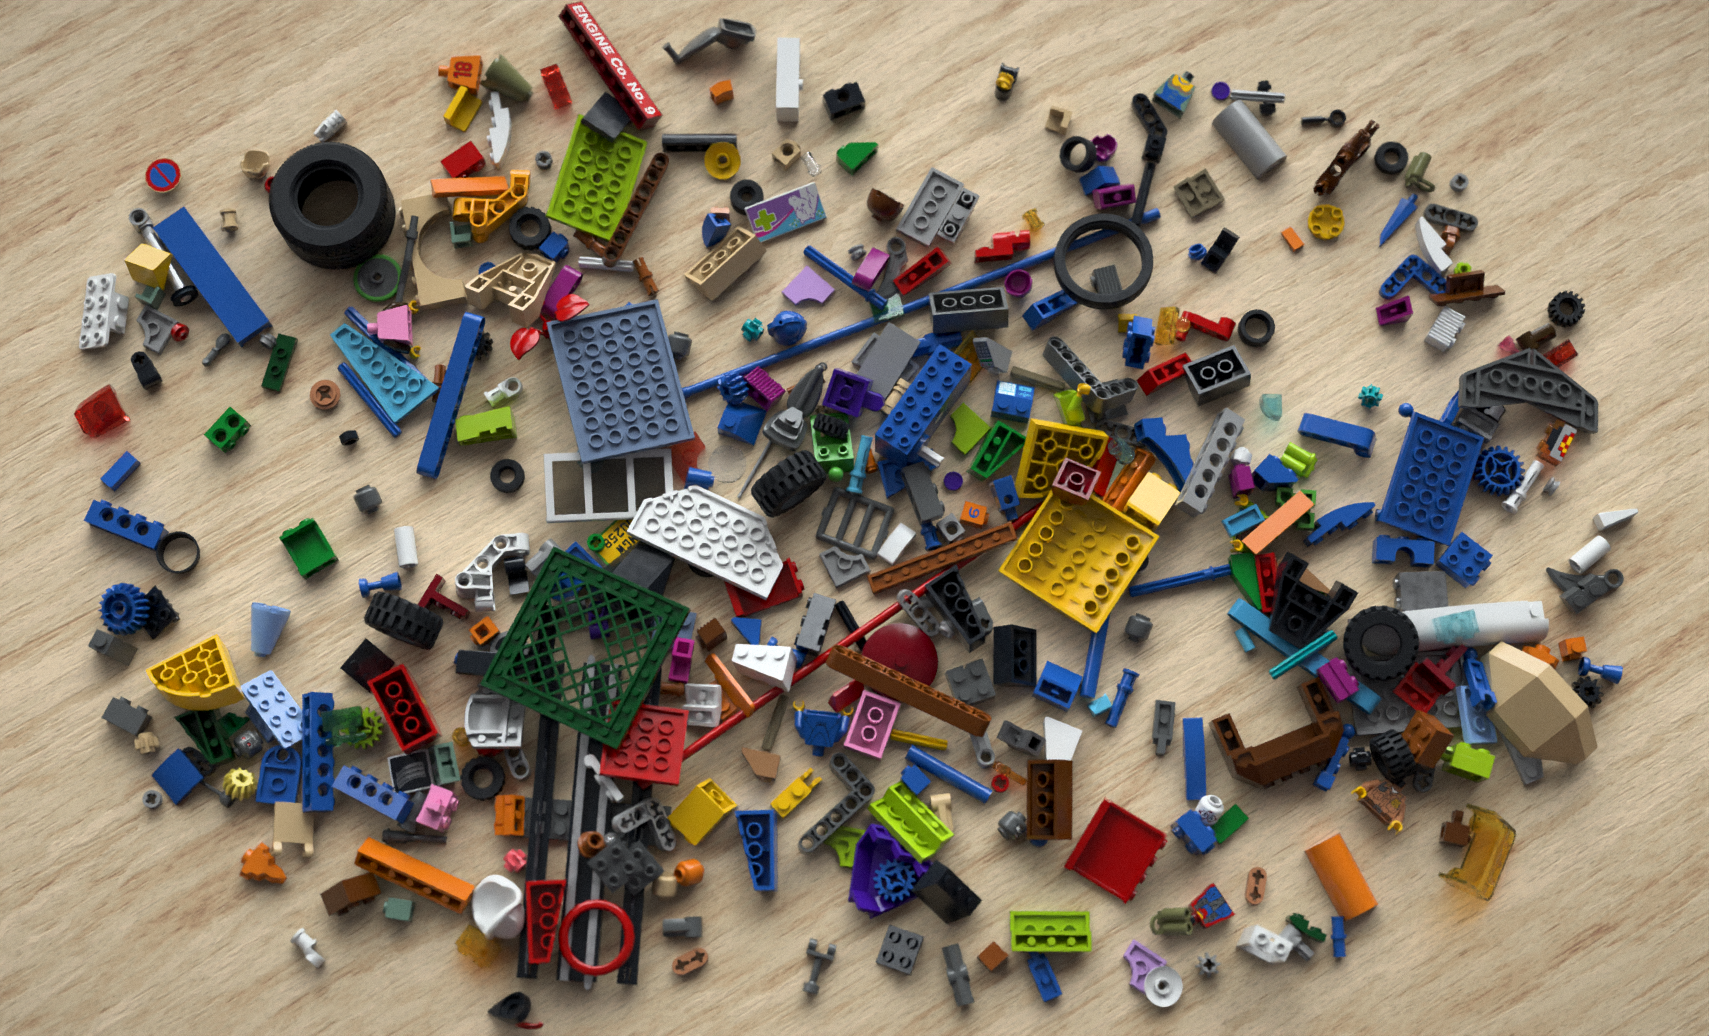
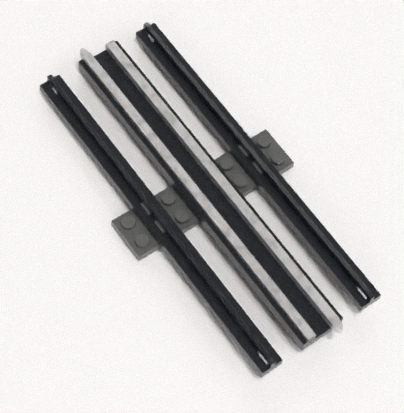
(567, 820)

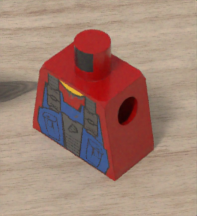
(1209, 907)

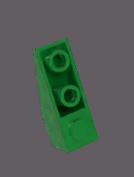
(1245, 577)

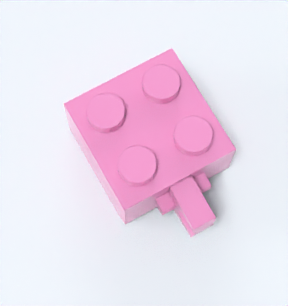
(438, 809)

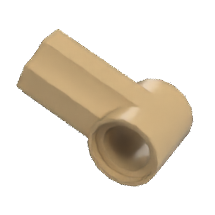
(942, 807)

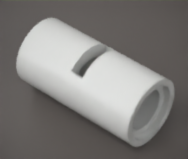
(406, 547)
(1589, 554)

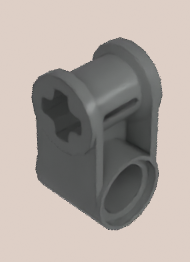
(983, 614)

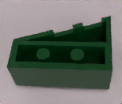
(208, 739)

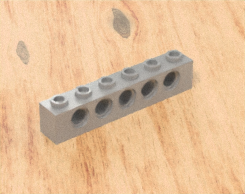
(1187, 500)

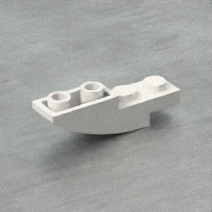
(501, 132)

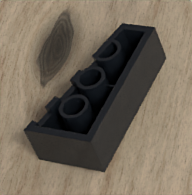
(955, 606)

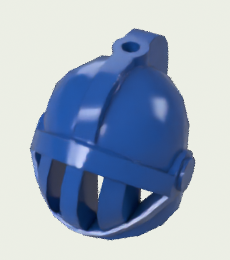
(787, 328)

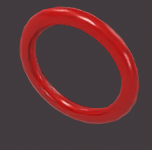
(565, 926)

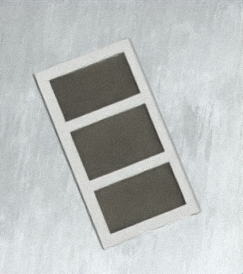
(605, 487)

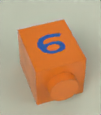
(974, 515)

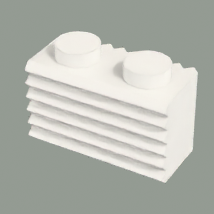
(1445, 328)

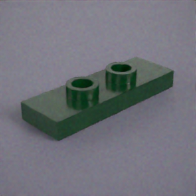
(279, 363)

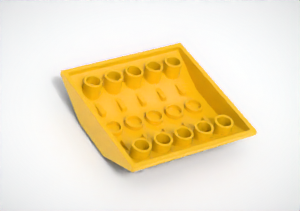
(1078, 558)

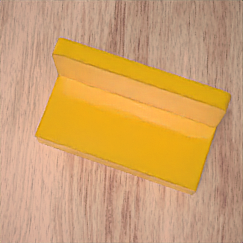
(462, 110)

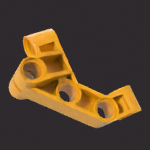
(482, 212)

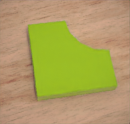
(969, 428)
(844, 843)

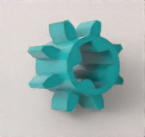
(752, 329)
(1370, 396)

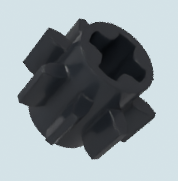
(1360, 759)

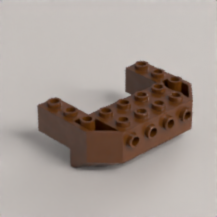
(1286, 753)

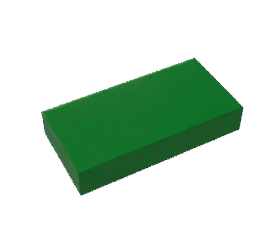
(1229, 823)

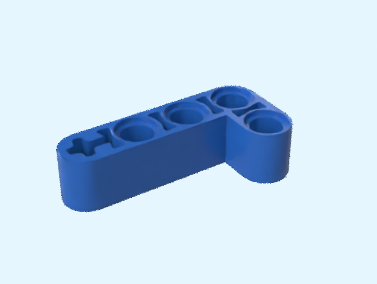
(1338, 433)

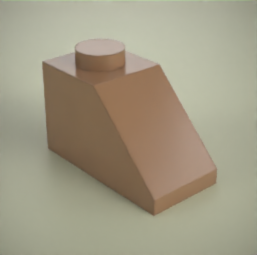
(762, 763)

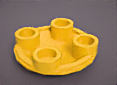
(1326, 221)

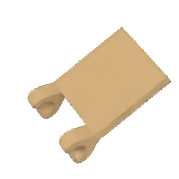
(292, 826)

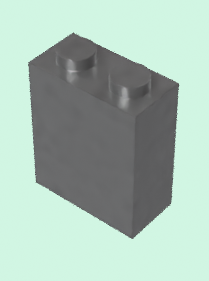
(1420, 590)

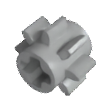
(1210, 960)

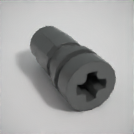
(410, 821)

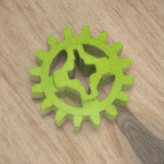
(374, 731)

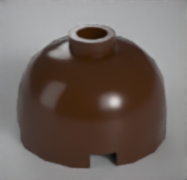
(883, 206)

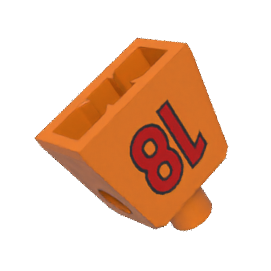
(464, 72)

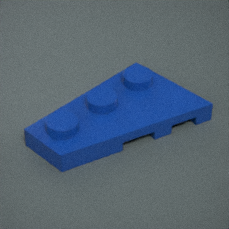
(891, 476)

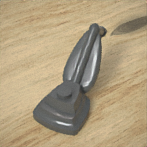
(729, 33)
(788, 426)

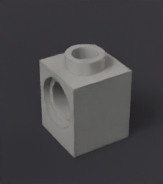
(950, 521)

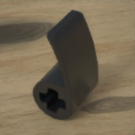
(517, 574)

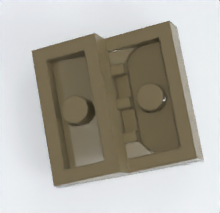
(1199, 193)

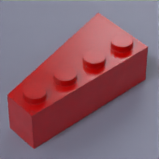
(543, 911)

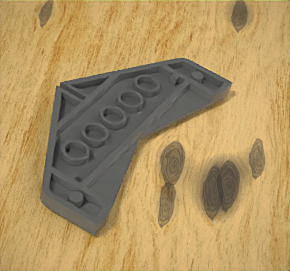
(1530, 380)

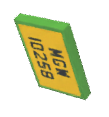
(615, 541)

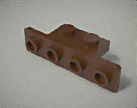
(1466, 287)

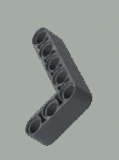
(1075, 372)
(840, 808)

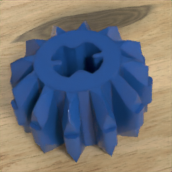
(733, 388)

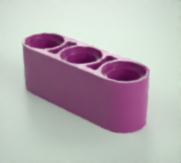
(870, 269)
(564, 284)

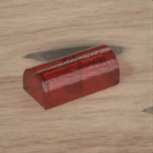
(1561, 353)

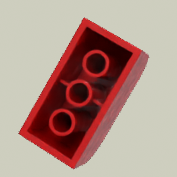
(405, 709)

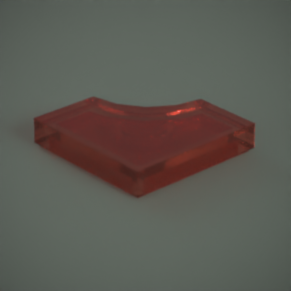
(686, 455)

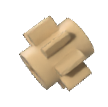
(146, 743)

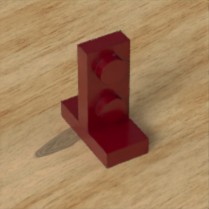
(432, 594)
(1436, 673)

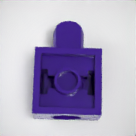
(851, 394)

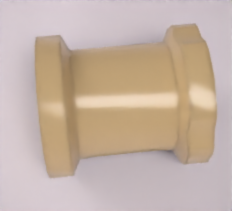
(228, 220)

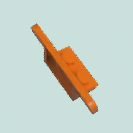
(732, 694)

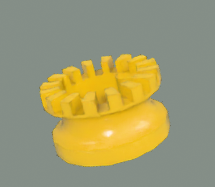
(1004, 81)

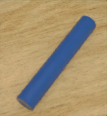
(1094, 661)
(948, 774)

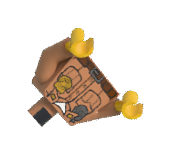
(1384, 801)

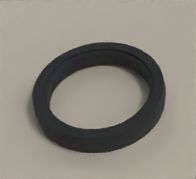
(1108, 222)

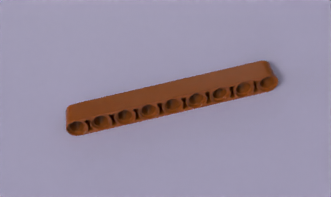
(908, 690)

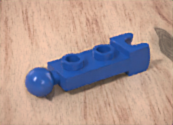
(1478, 681)
(1324, 778)

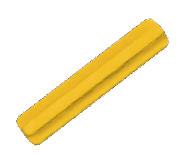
(917, 739)

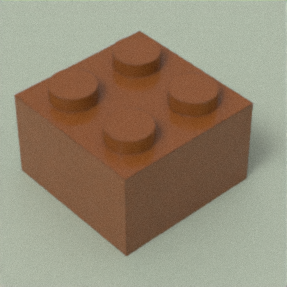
(1427, 738)

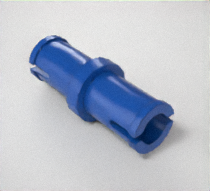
(1338, 936)

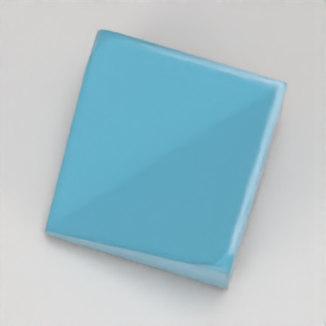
(1099, 706)

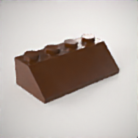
(1049, 799)

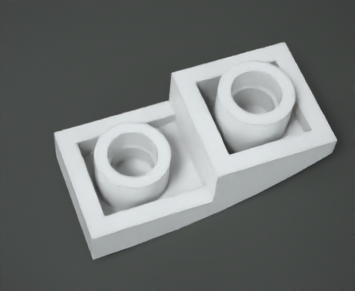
(896, 543)

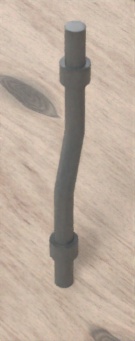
(411, 236)

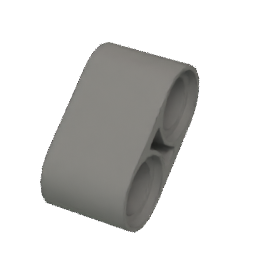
(515, 763)

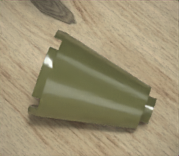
(507, 80)

